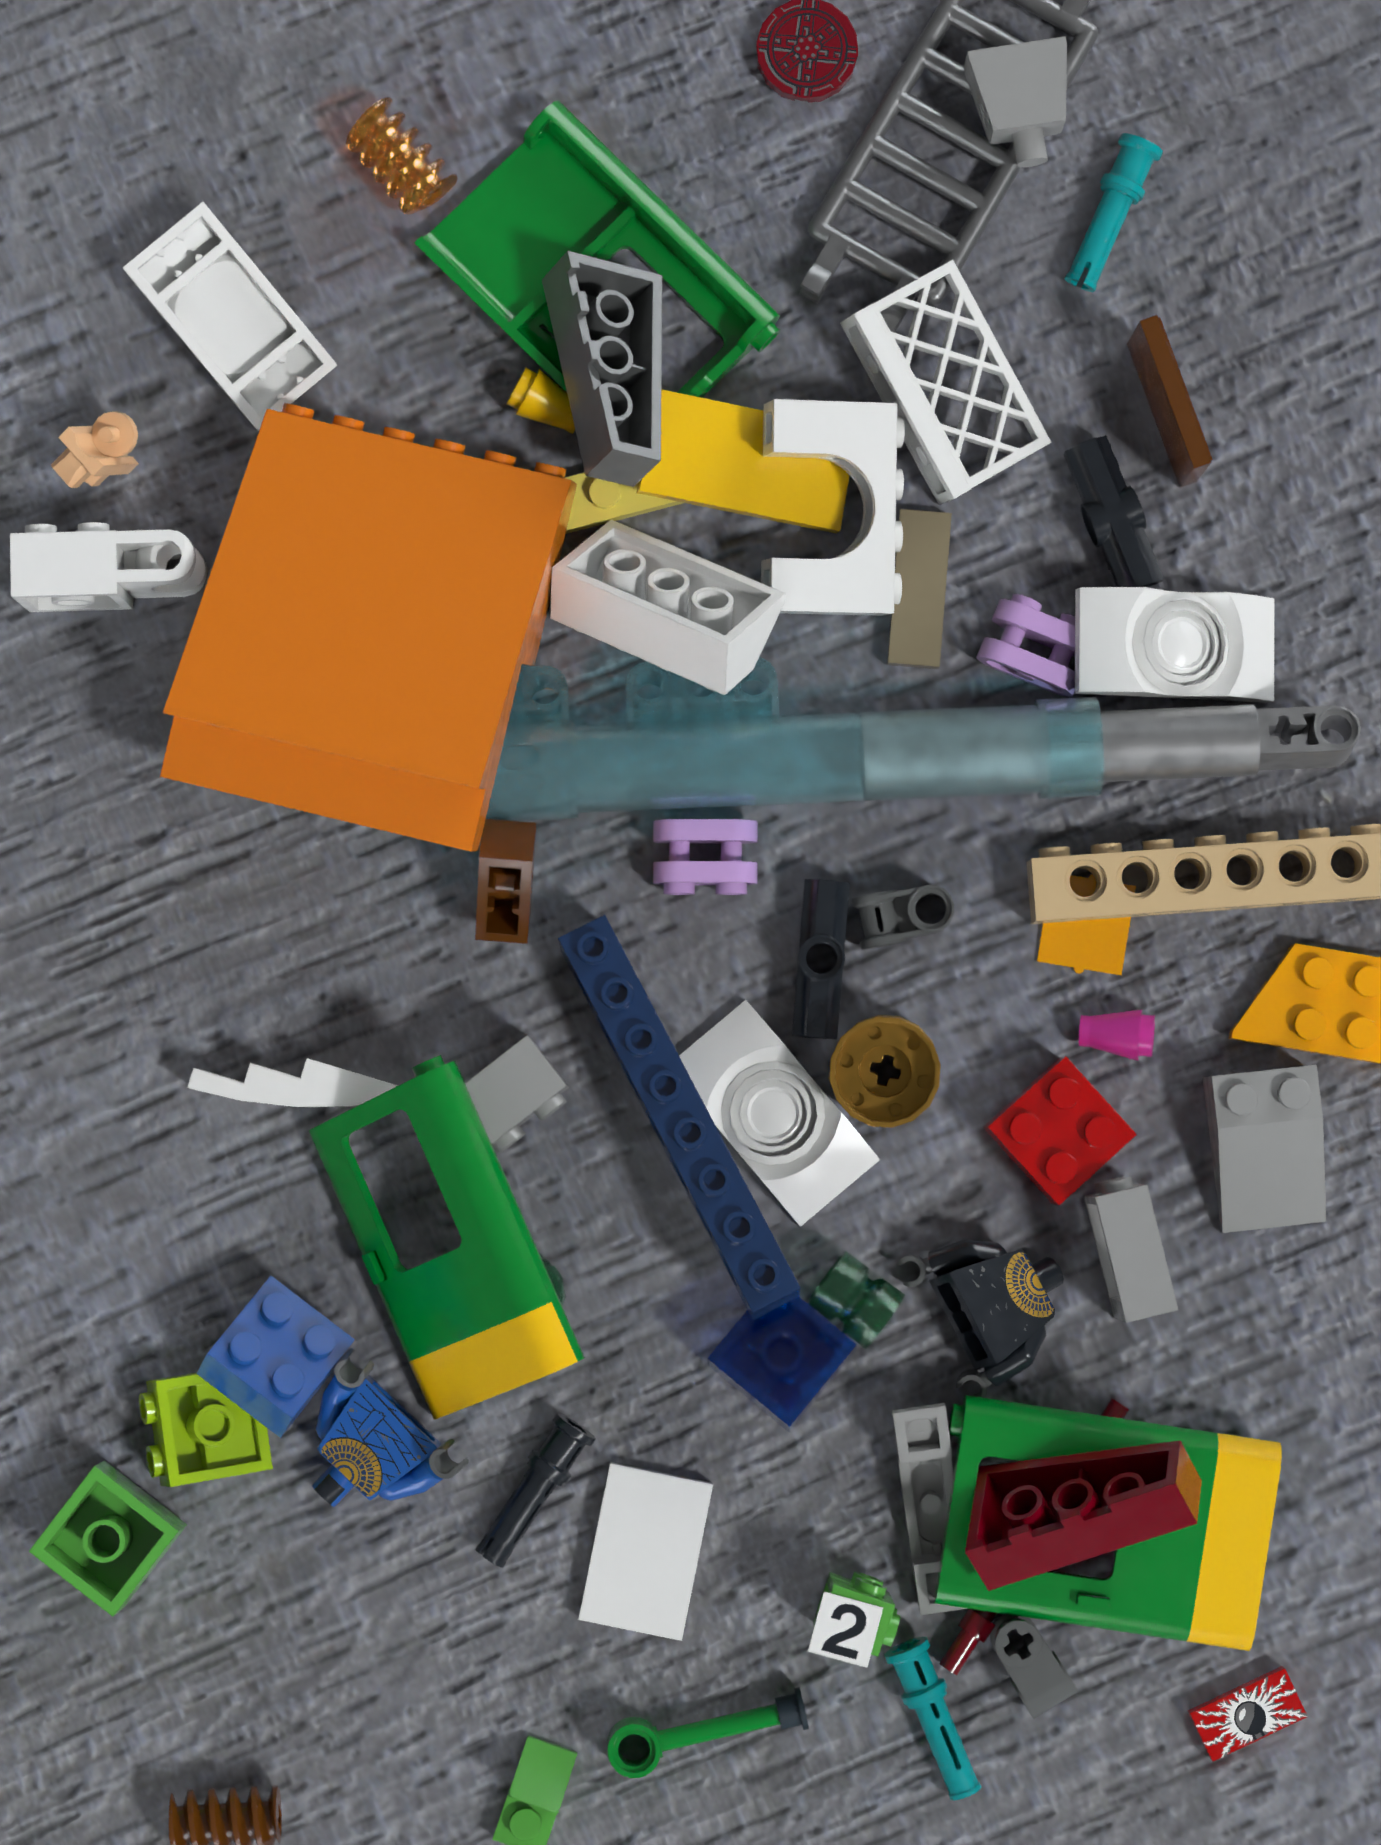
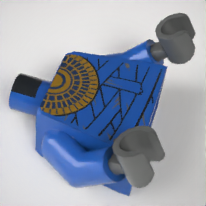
(375, 1441)

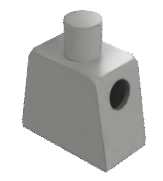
(1020, 94)

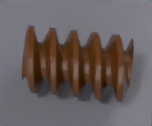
(226, 1821)

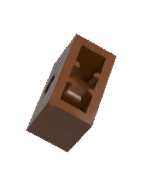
(505, 881)

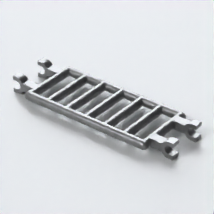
(872, 142)

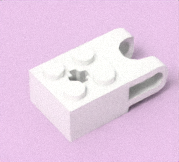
(100, 567)

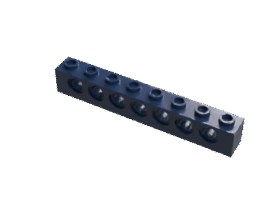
(679, 1118)

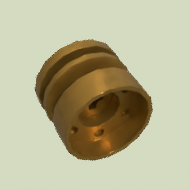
(901, 1097)

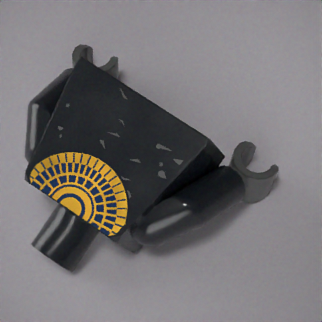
(993, 1304)

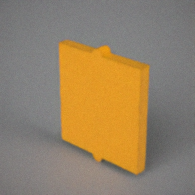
(1086, 944)

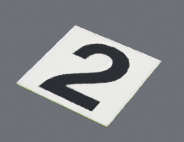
(845, 1629)

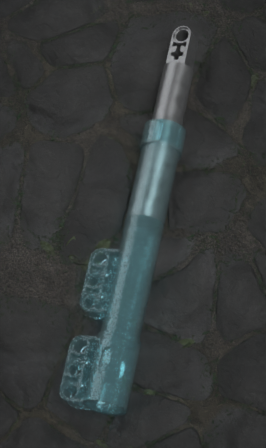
(742, 753)

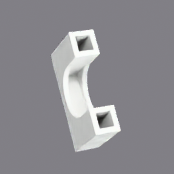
(865, 444)

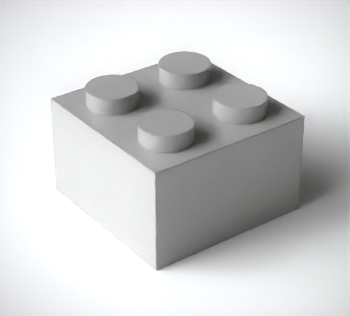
(514, 1091)

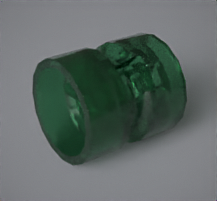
(855, 1299)

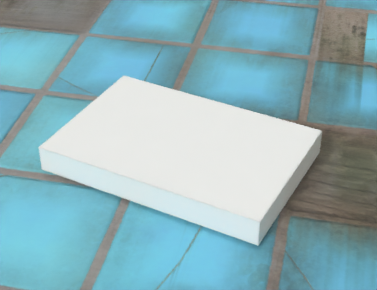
(646, 1551)

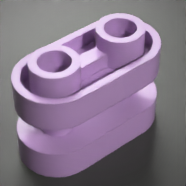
(1022, 619)
(681, 875)

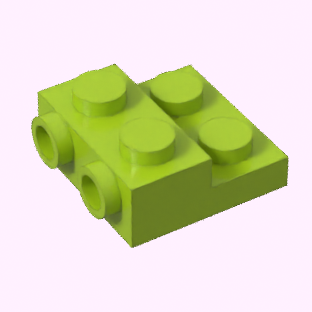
(199, 1433)

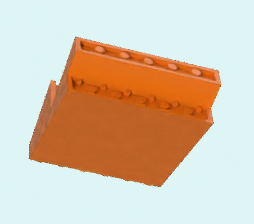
(367, 627)

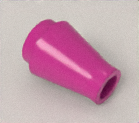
(1119, 1033)

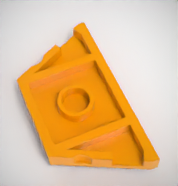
(1318, 1005)

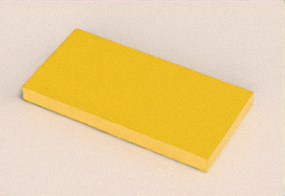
(718, 463)

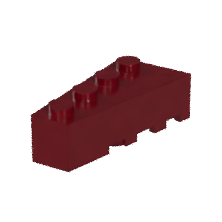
(1077, 1507)

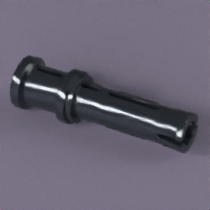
(547, 1469)

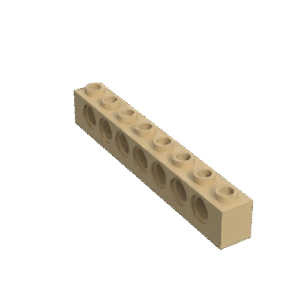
(1055, 901)

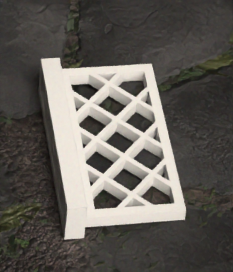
(897, 384)

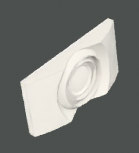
(229, 315)
(1174, 644)
(775, 1114)

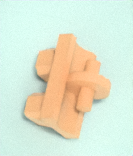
(97, 450)

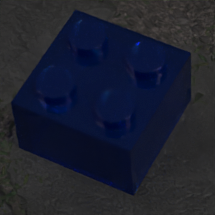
(782, 1359)

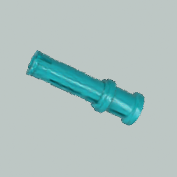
(1121, 189)
(925, 1695)

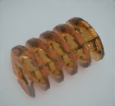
(396, 159)

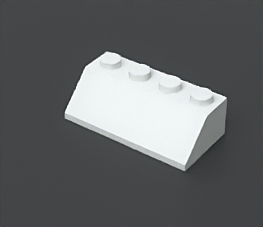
(665, 605)

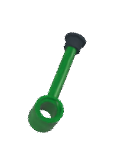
(786, 1711)

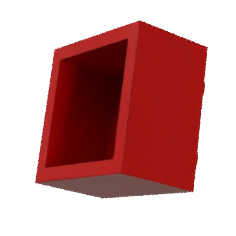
(1059, 1130)

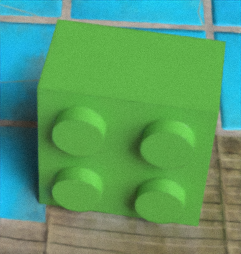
(108, 1538)

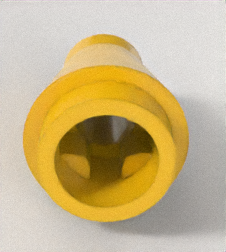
(541, 400)

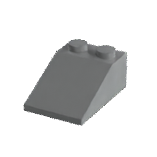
(1267, 1147)

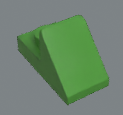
(535, 1793)

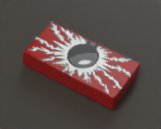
(1247, 1713)

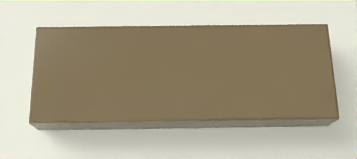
(923, 565)

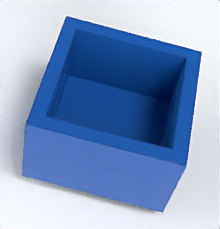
(275, 1356)

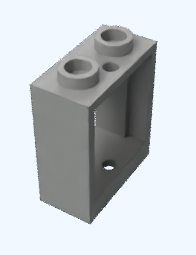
(1130, 1250)

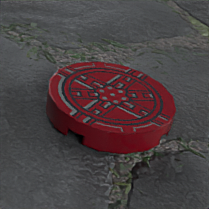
(807, 50)

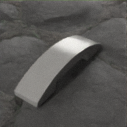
(926, 1485)

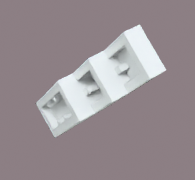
(318, 1087)

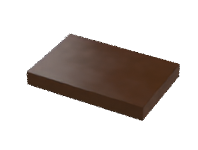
(1169, 401)

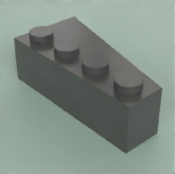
(611, 361)

